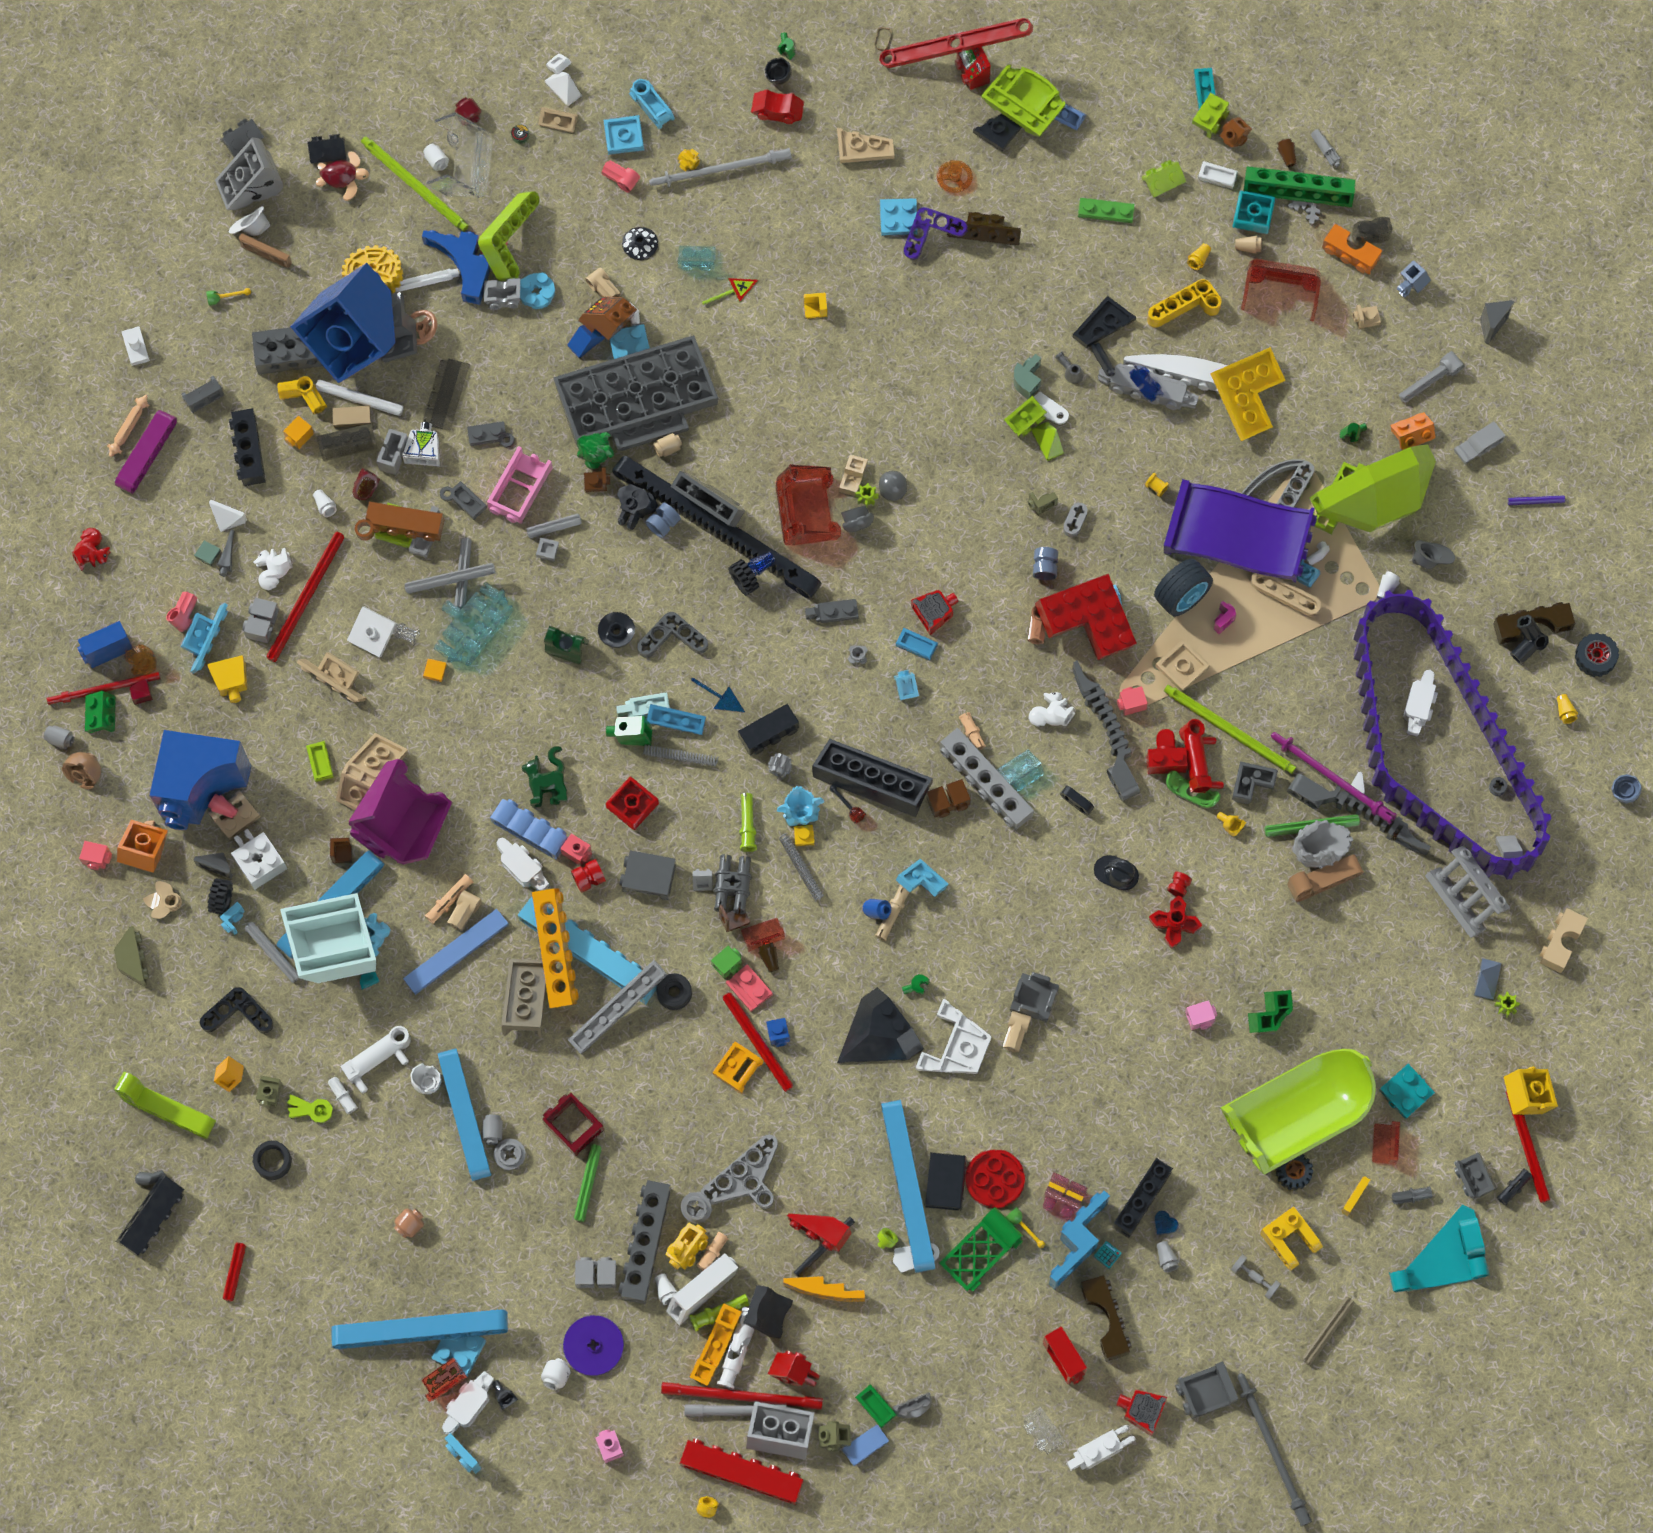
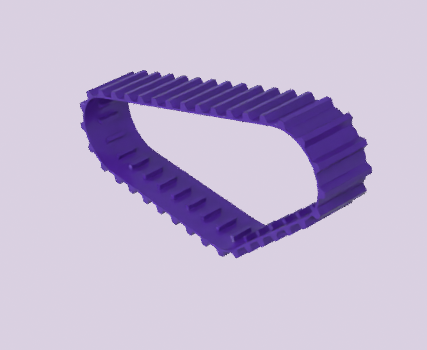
(1486, 720)

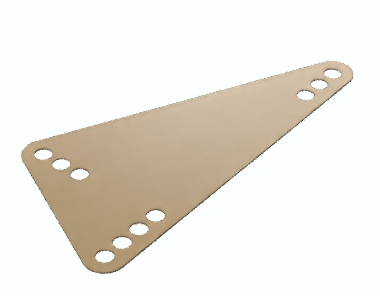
(1260, 619)

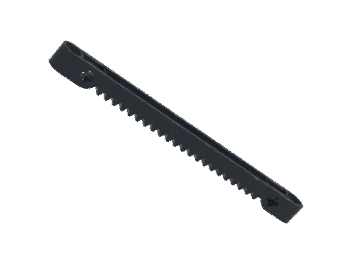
(629, 470)

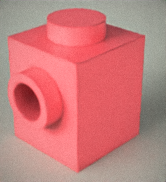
(1132, 700)
(576, 850)
(95, 855)

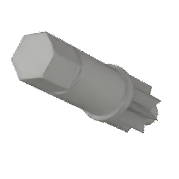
(1328, 151)

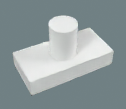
(135, 346)

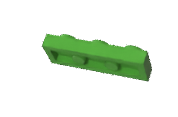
(1106, 210)

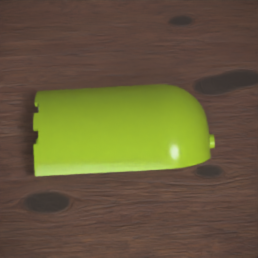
(1302, 1107)

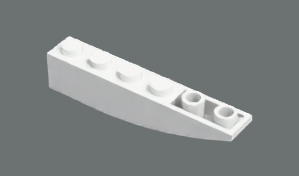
(1182, 368)

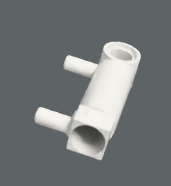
(375, 1054)

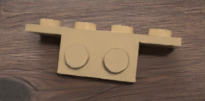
(335, 673)

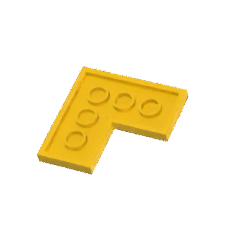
(1240, 387)

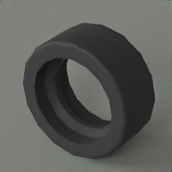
(281, 1172)

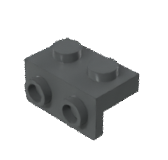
(239, 137)
(1474, 1176)

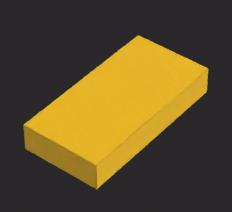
(1355, 1196)

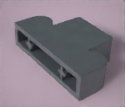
(708, 498)

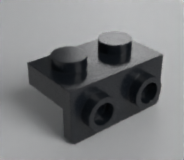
(327, 149)

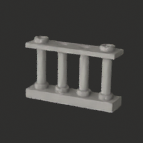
(1450, 893)

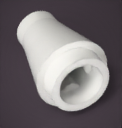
(324, 503)
(1388, 582)
(665, 1289)

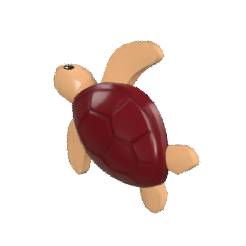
(342, 174)

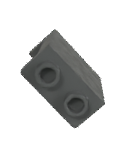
(648, 874)
(1206, 1391)

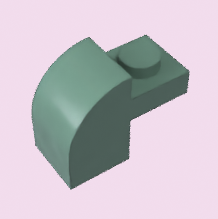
(1024, 379)

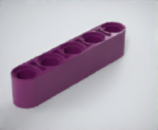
(145, 451)

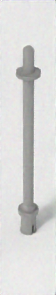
(771, 157)

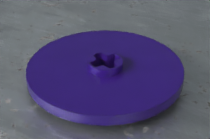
(581, 1356)

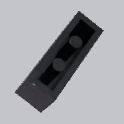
(768, 730)

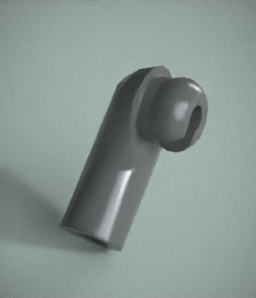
(147, 1178)

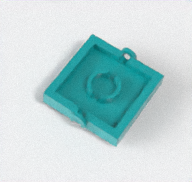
(1406, 1091)

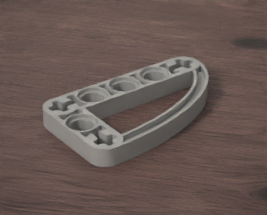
(1293, 464)

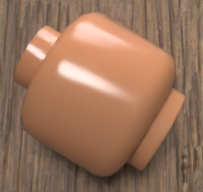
(409, 1223)

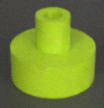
(887, 1238)

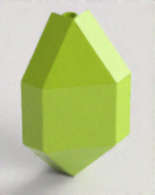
(1379, 491)

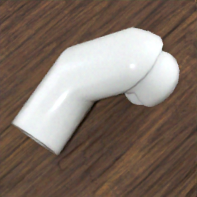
(1320, 554)

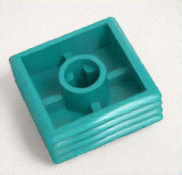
(1250, 202)

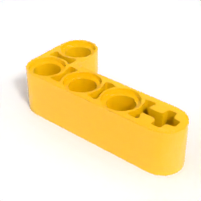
(1160, 314)

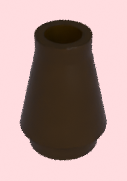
(769, 956)

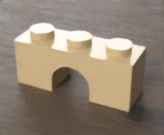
(1569, 925)

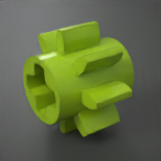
(866, 500)
(1503, 1007)

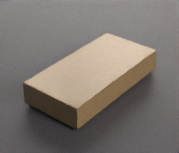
(351, 416)

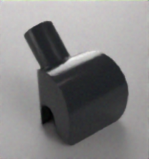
(504, 1395)

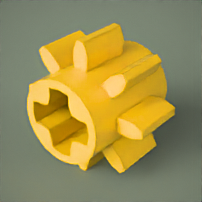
(688, 159)

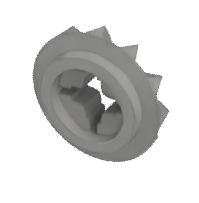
(509, 1145)
(690, 1212)

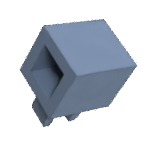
(1414, 277)

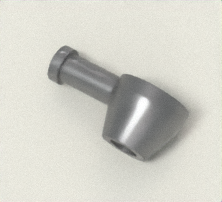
(1069, 375)

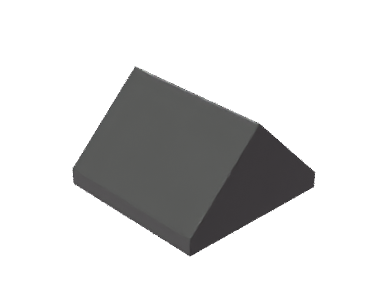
(1494, 317)

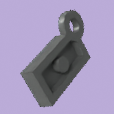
(488, 434)
(464, 499)

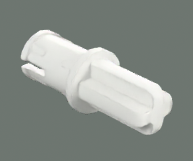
(342, 1095)

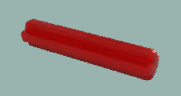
(234, 1272)

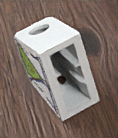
(422, 447)

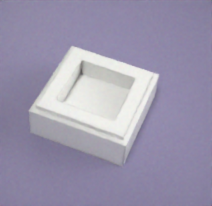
(558, 63)

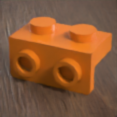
(1414, 430)

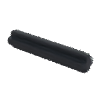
(1103, 359)

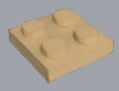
(1182, 665)

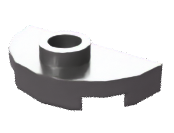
(914, 1407)

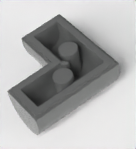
(1250, 776)

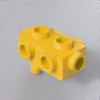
(686, 1246)

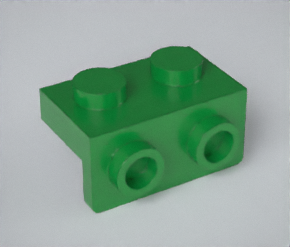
(100, 712)

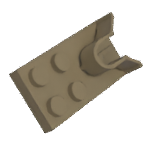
(524, 997)

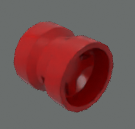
(1179, 884)

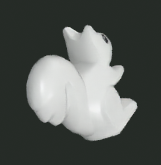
(277, 567)
(1055, 714)

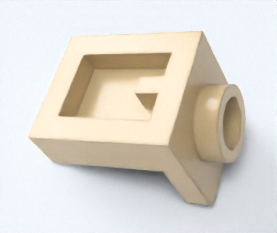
(1366, 316)

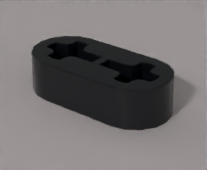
(1077, 800)

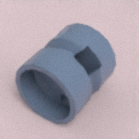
(663, 520)
(1045, 563)

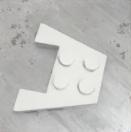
(964, 1049)

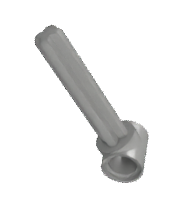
(1449, 365)

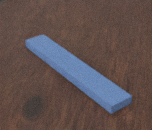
(456, 951)

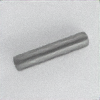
(554, 525)

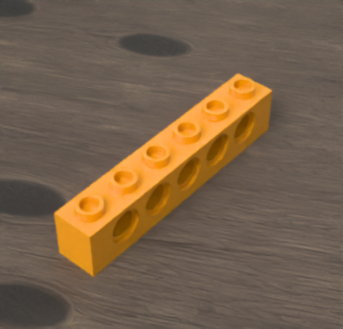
(541, 900)

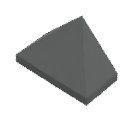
(215, 863)

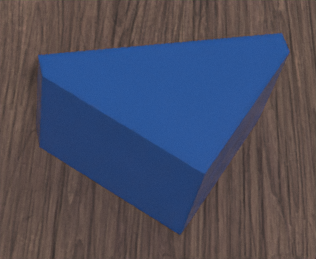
(584, 341)

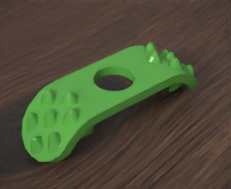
(1179, 785)

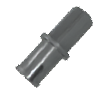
(1412, 1195)

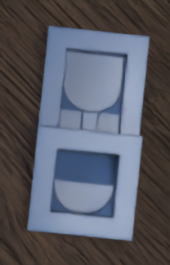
(865, 1445)

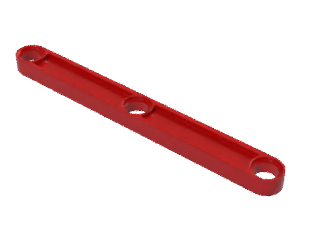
(968, 40)

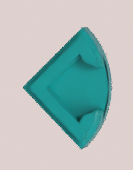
(368, 979)

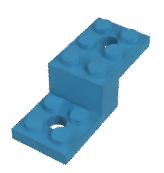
(1078, 1239)

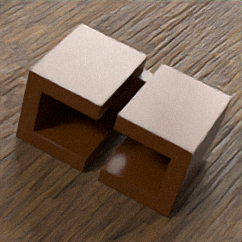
(957, 795)

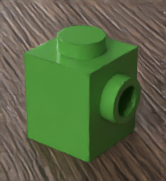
(727, 962)

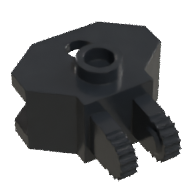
(635, 502)

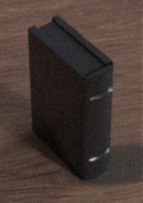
(946, 1181)

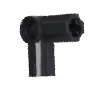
(1533, 639)

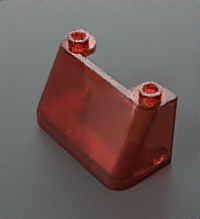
(805, 505)

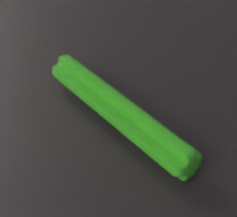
(587, 1183)

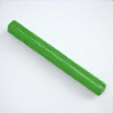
(1294, 827)

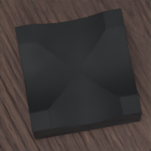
(767, 1311)

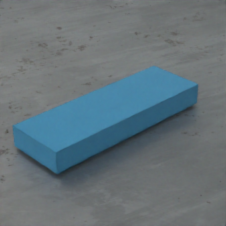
(676, 719)

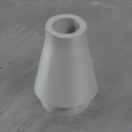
(1167, 1258)

